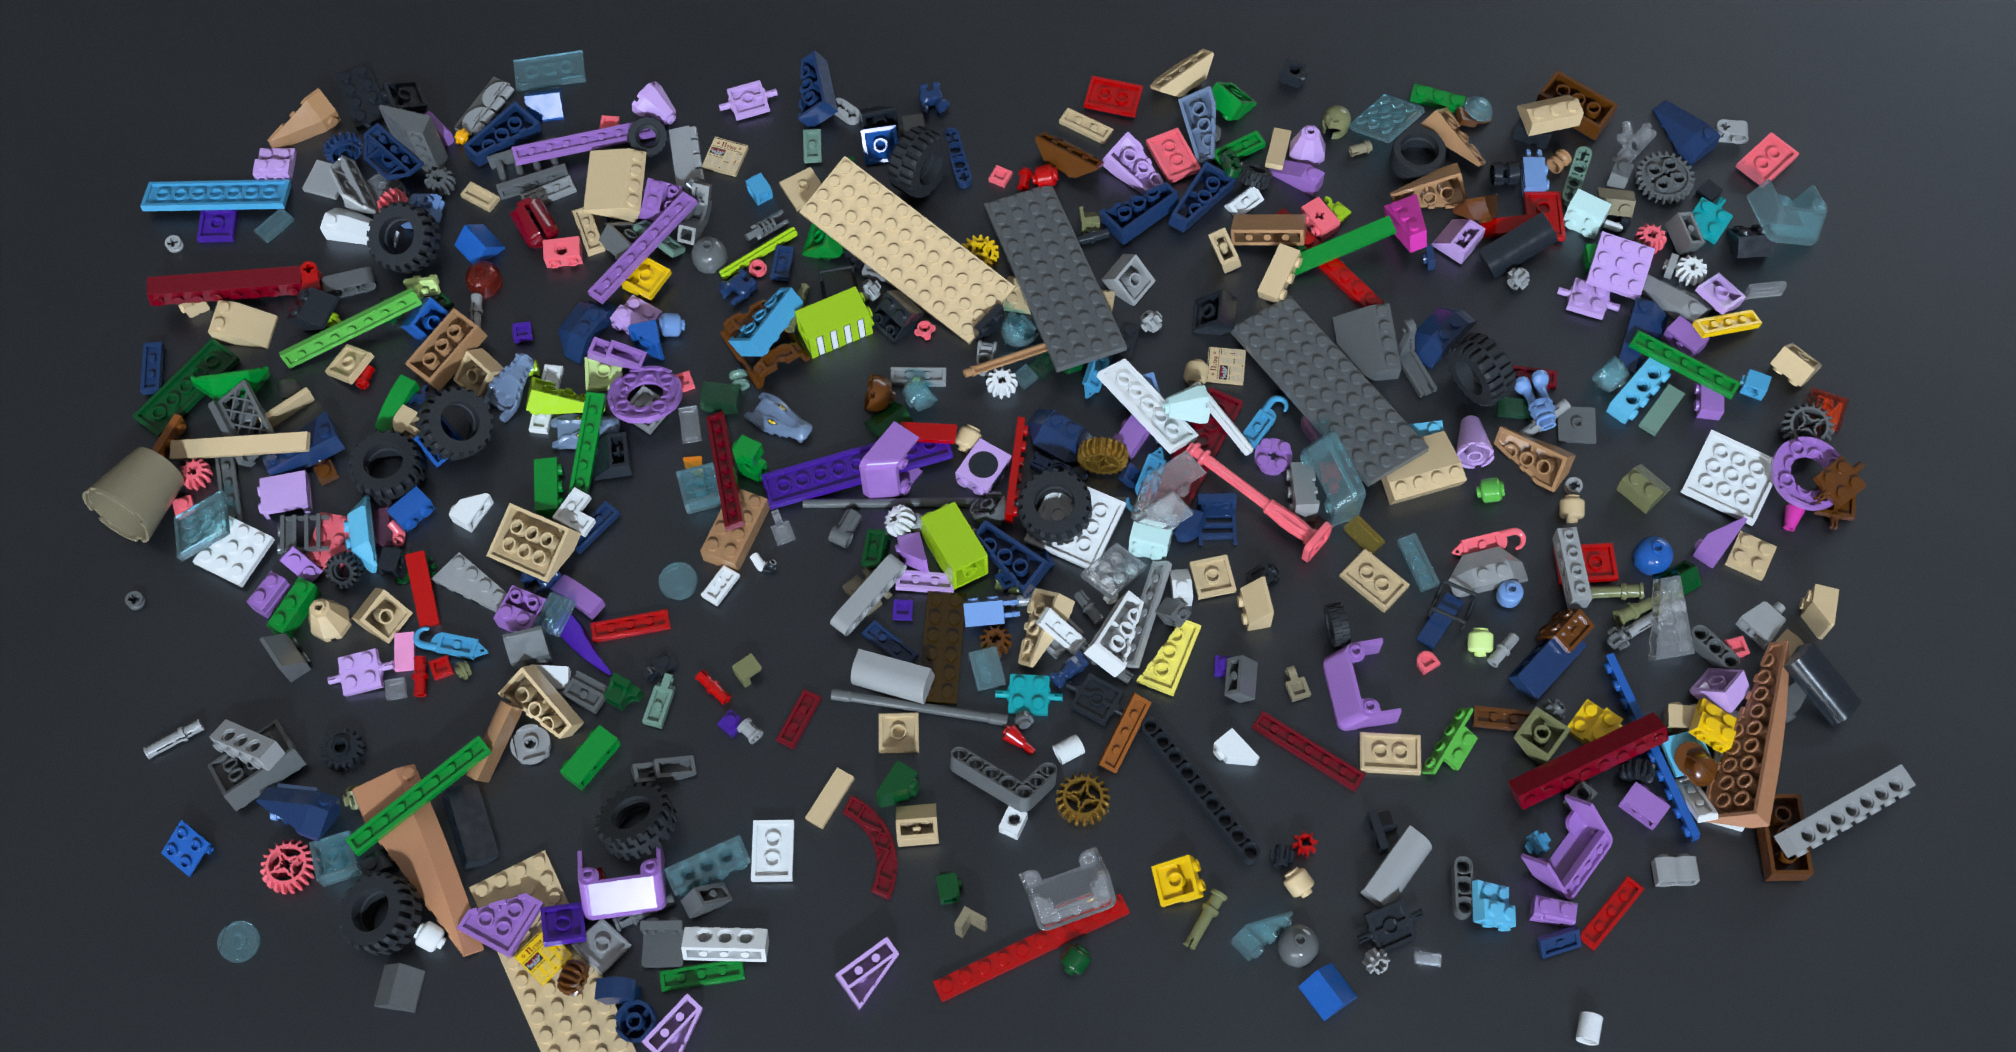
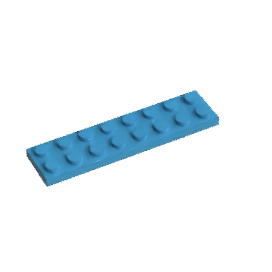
(216, 195)

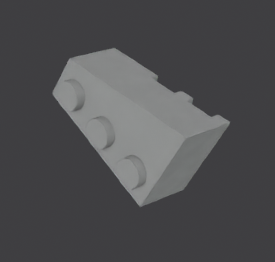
(1302, 491)

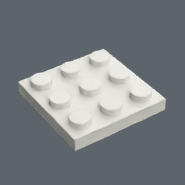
(236, 554)

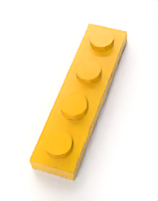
(1727, 323)

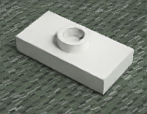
(720, 585)

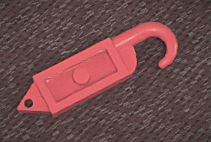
(1488, 541)

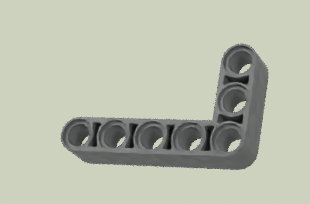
(1003, 786)

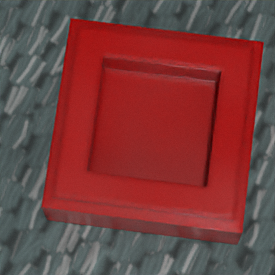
(441, 667)

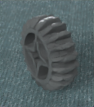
(1804, 420)

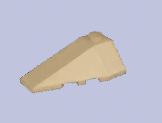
(1036, 638)

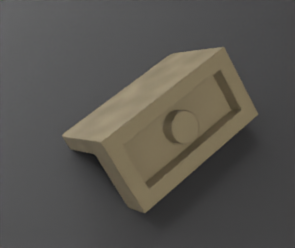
(967, 918)

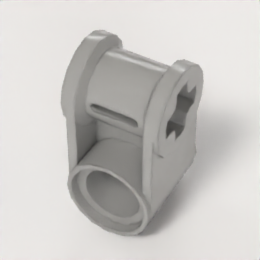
(1732, 131)
(986, 352)

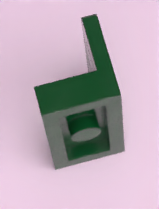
(875, 547)
(1689, 575)

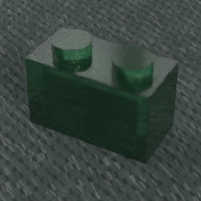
(720, 397)

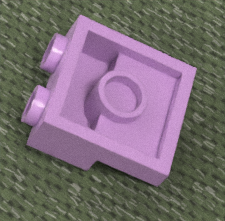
(275, 164)
(1720, 294)
(633, 312)

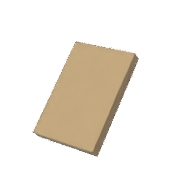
(1374, 580)
(1390, 753)

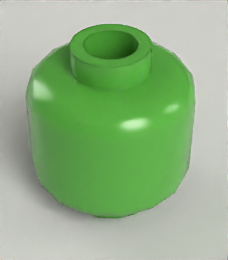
(1491, 490)

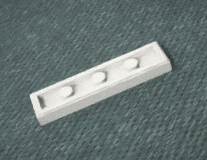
(541, 422)

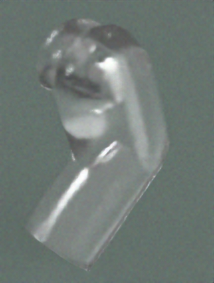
(1627, 132)

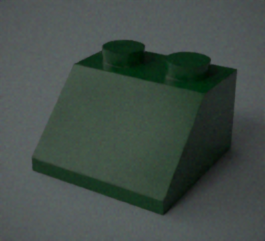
(898, 786)

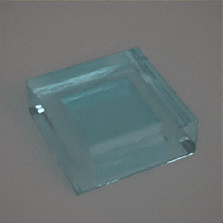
(1025, 376)

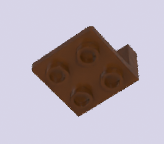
(1566, 628)

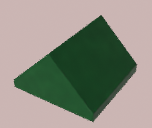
(882, 420)

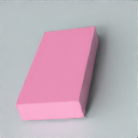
(404, 651)

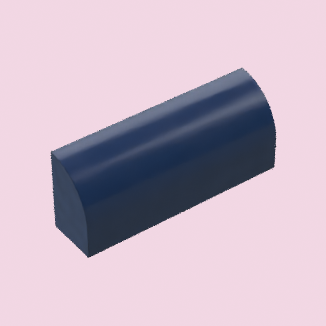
(1542, 667)

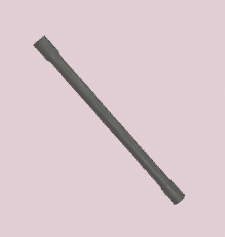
(848, 696)

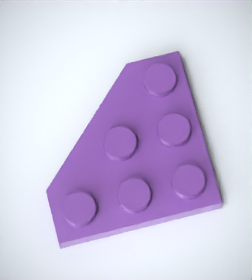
(502, 923)

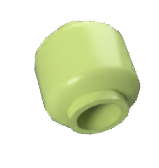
(1480, 642)

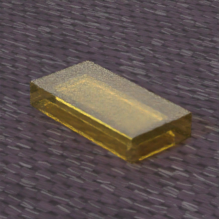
(1364, 534)

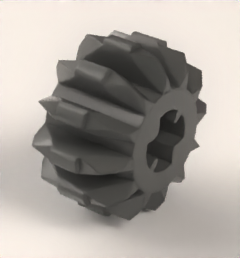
(440, 182)

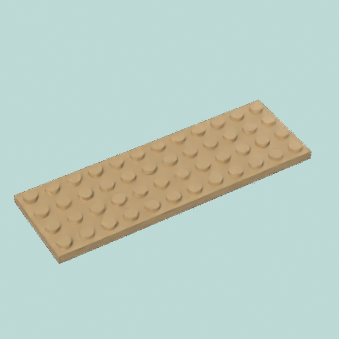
(906, 249)
(555, 1019)

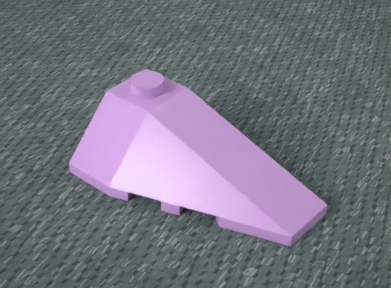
(1131, 164)

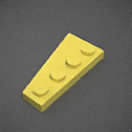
(1169, 664)

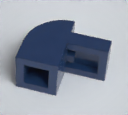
(1190, 527)
(616, 990)

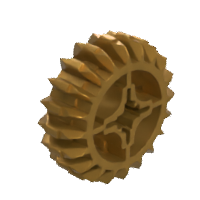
(1102, 455)
(1090, 801)

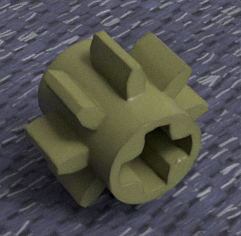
(349, 799)

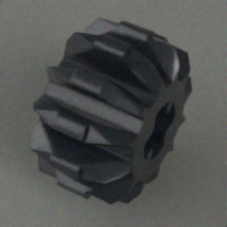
(1637, 771)

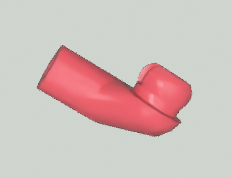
(398, 535)

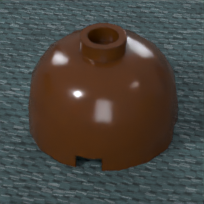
(878, 394)

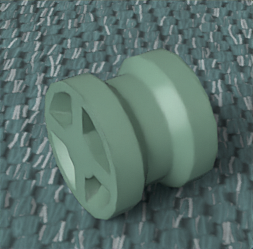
(739, 377)

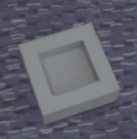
(1669, 265)

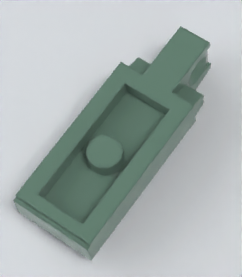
(659, 702)

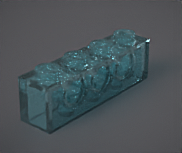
(696, 864)

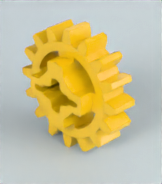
(981, 248)

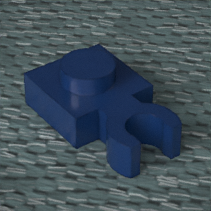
(417, 399)

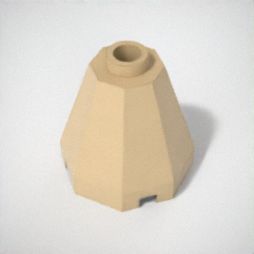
(328, 619)

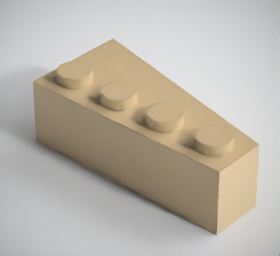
(541, 701)

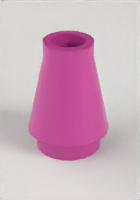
(1792, 517)

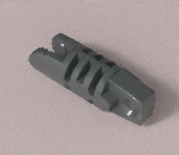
(766, 226)

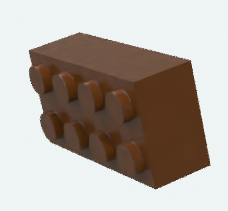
(1596, 108)
(1776, 866)

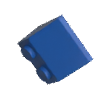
(424, 319)

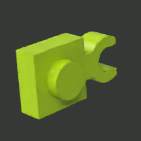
(1338, 209)

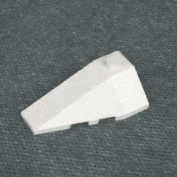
(347, 226)

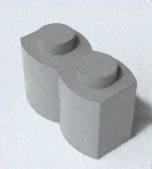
(1675, 870)

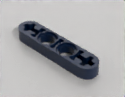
(958, 157)

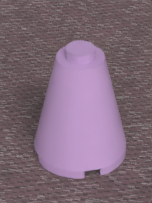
(1473, 444)

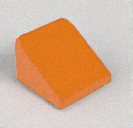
(693, 461)

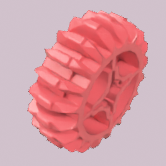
(272, 872)

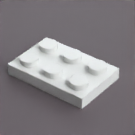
(772, 851)

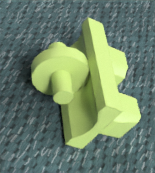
(424, 286)

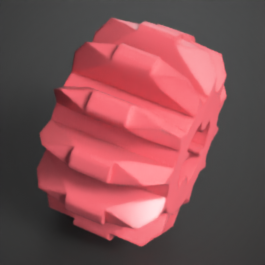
(392, 195)
(1651, 236)
(196, 474)

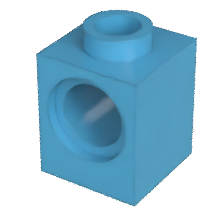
(759, 189)
(1754, 384)

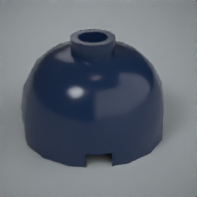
(635, 1021)

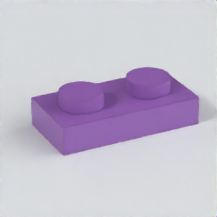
(300, 564)

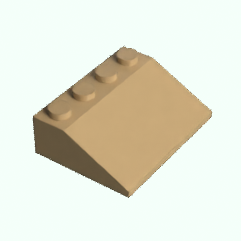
(615, 183)
(1428, 473)
(532, 543)

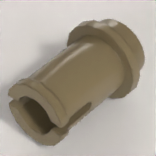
(1364, 147)

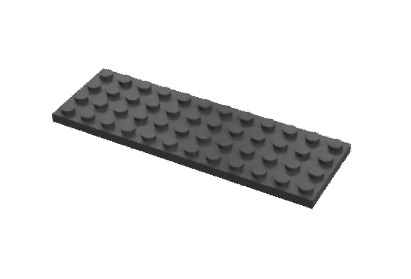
(1055, 278)
(1329, 389)

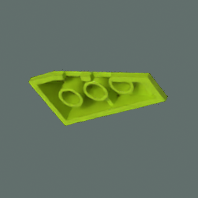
(548, 399)

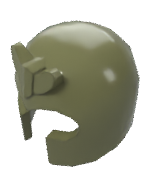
(1336, 118)

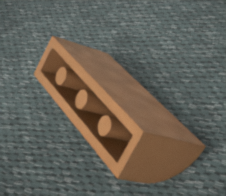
(1268, 229)
(496, 739)

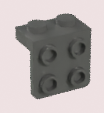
(662, 943)

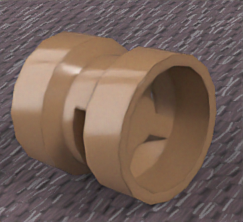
(1558, 161)

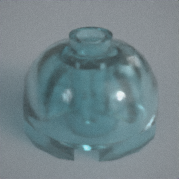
(1018, 331)

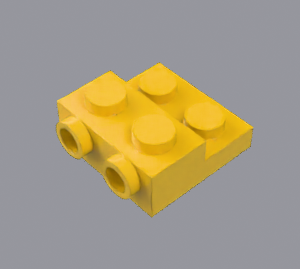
(647, 279)
(1593, 722)
(1713, 726)
(1178, 880)

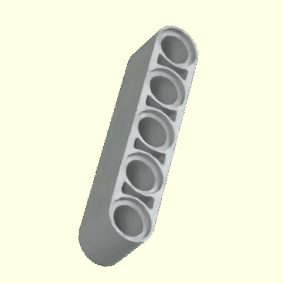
(868, 595)

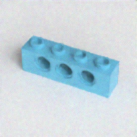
(1620, 408)

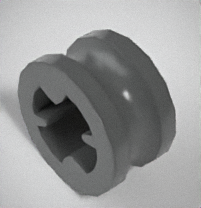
(132, 595)

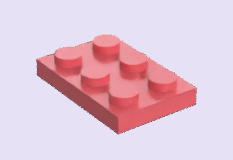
(1173, 155)
(1767, 159)
(331, 535)

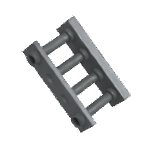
(524, 182)

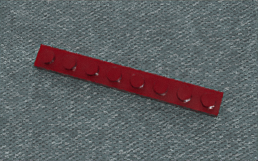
(725, 471)

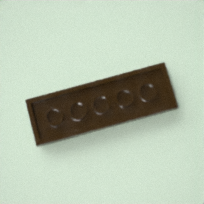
(943, 644)

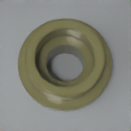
(463, 670)

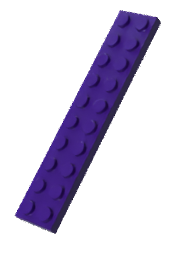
(837, 473)

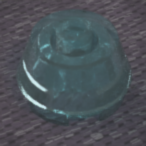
(1611, 375)
(918, 394)

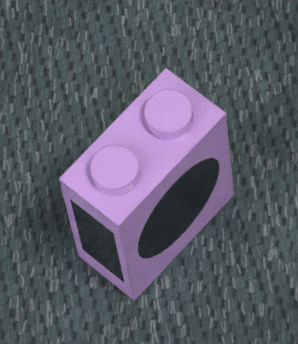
(983, 468)

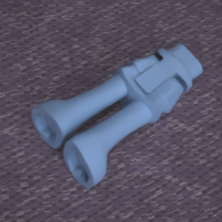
(1541, 409)

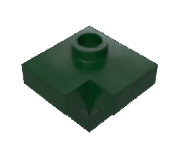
(622, 692)

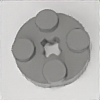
(538, 752)

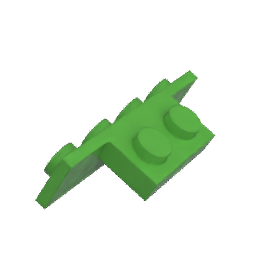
(1453, 745)

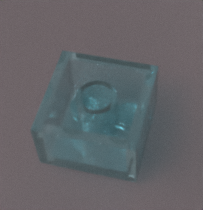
(699, 488)
(334, 859)

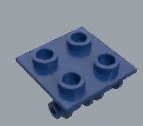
(186, 848)

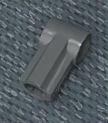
(843, 532)

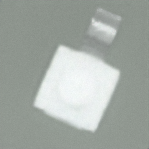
(781, 530)

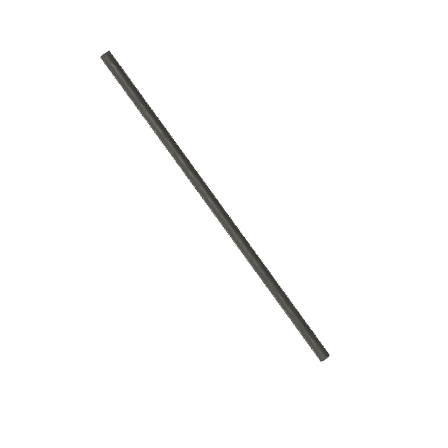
(890, 502)

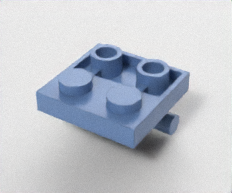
(429, 202)

